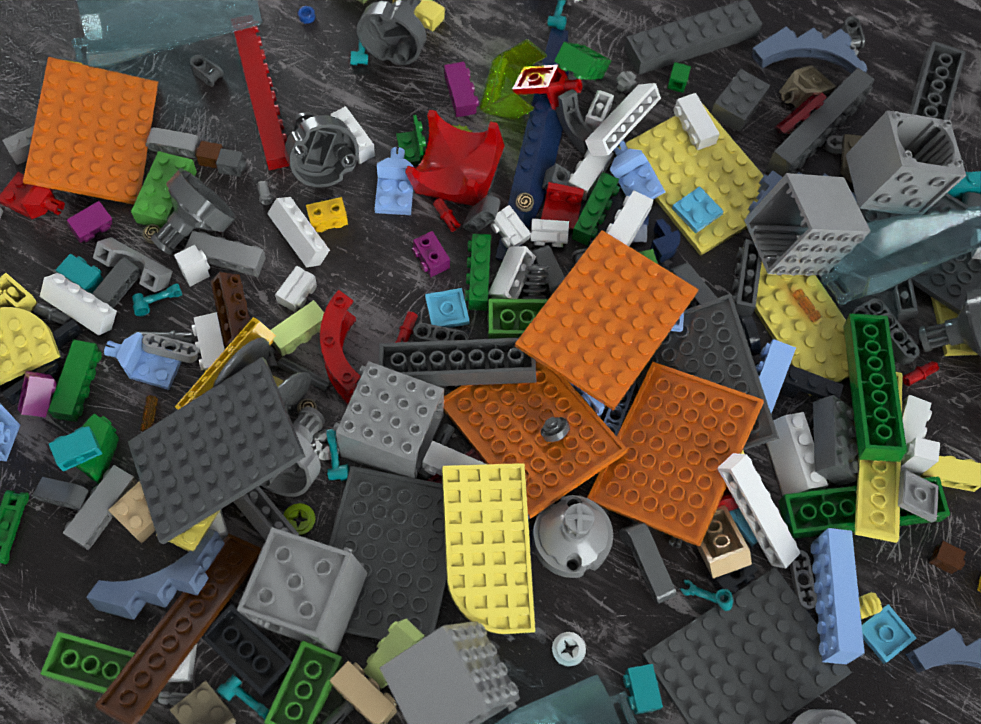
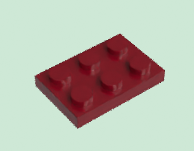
(800, 113)

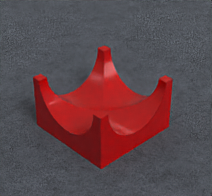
(457, 162)

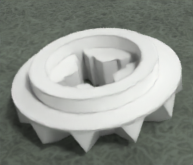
(317, 446)
(572, 640)

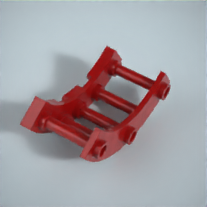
(333, 332)

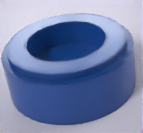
(306, 14)

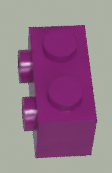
(89, 222)
(431, 254)
(36, 394)

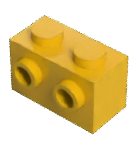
(327, 214)

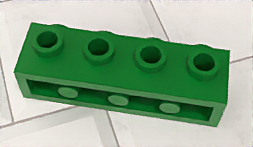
(595, 209)
(479, 273)

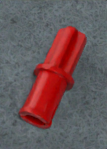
(446, 214)
(407, 327)
(920, 373)

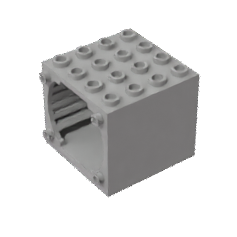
(905, 163)
(806, 225)
(390, 421)
(303, 589)
(451, 678)

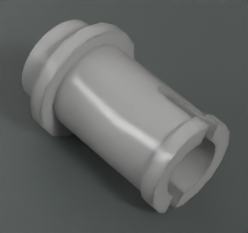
(264, 193)

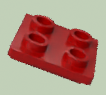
(562, 203)

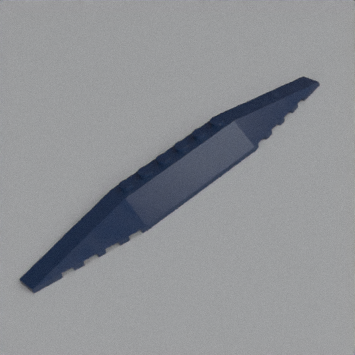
(538, 145)

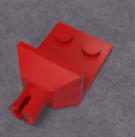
(548, 80)
(30, 199)

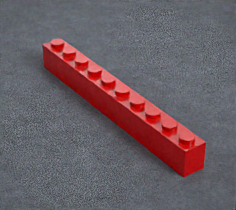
(262, 97)

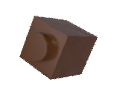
(208, 153)
(948, 557)

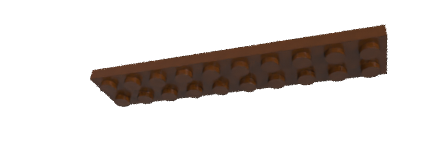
(177, 634)

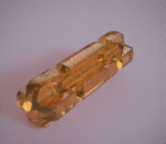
(807, 305)
(149, 412)

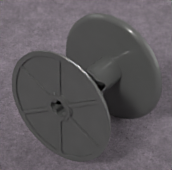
(291, 390)

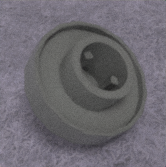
(555, 429)

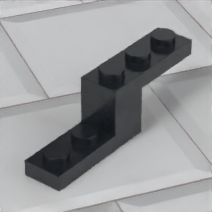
(62, 336)
(801, 380)

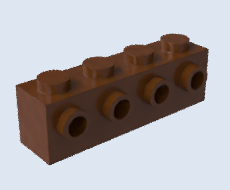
(230, 305)

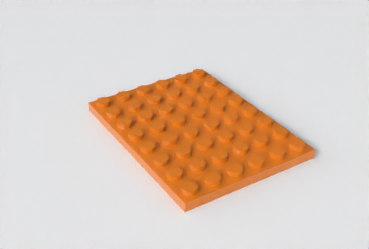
(91, 132)
(606, 319)
(506, 428)
(675, 443)

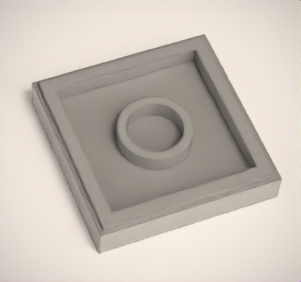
(918, 496)

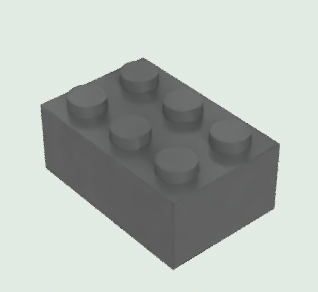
(740, 100)

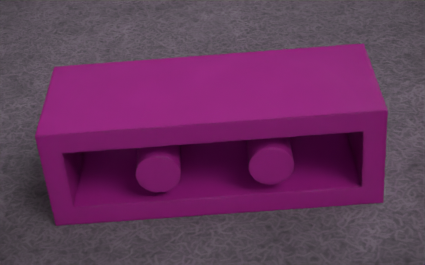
(460, 89)

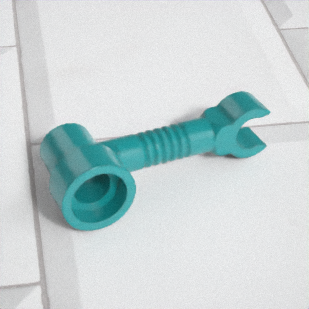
(558, 20)
(359, 56)
(141, 303)
(337, 471)
(719, 598)
(232, 687)

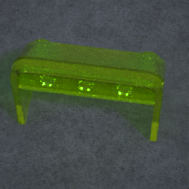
(504, 71)

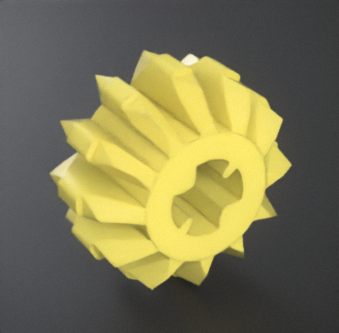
(869, 605)

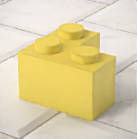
(14, 295)

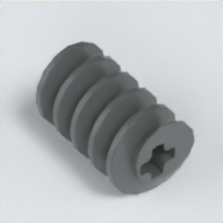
(536, 281)

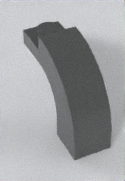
(572, 121)

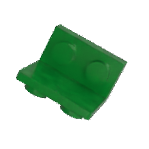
(413, 143)

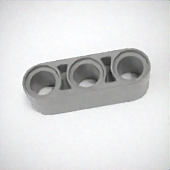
(173, 142)

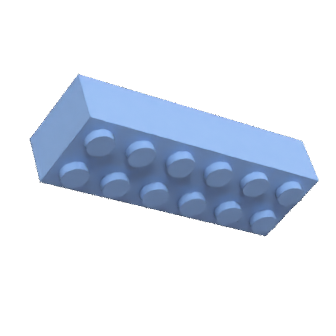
(837, 597)

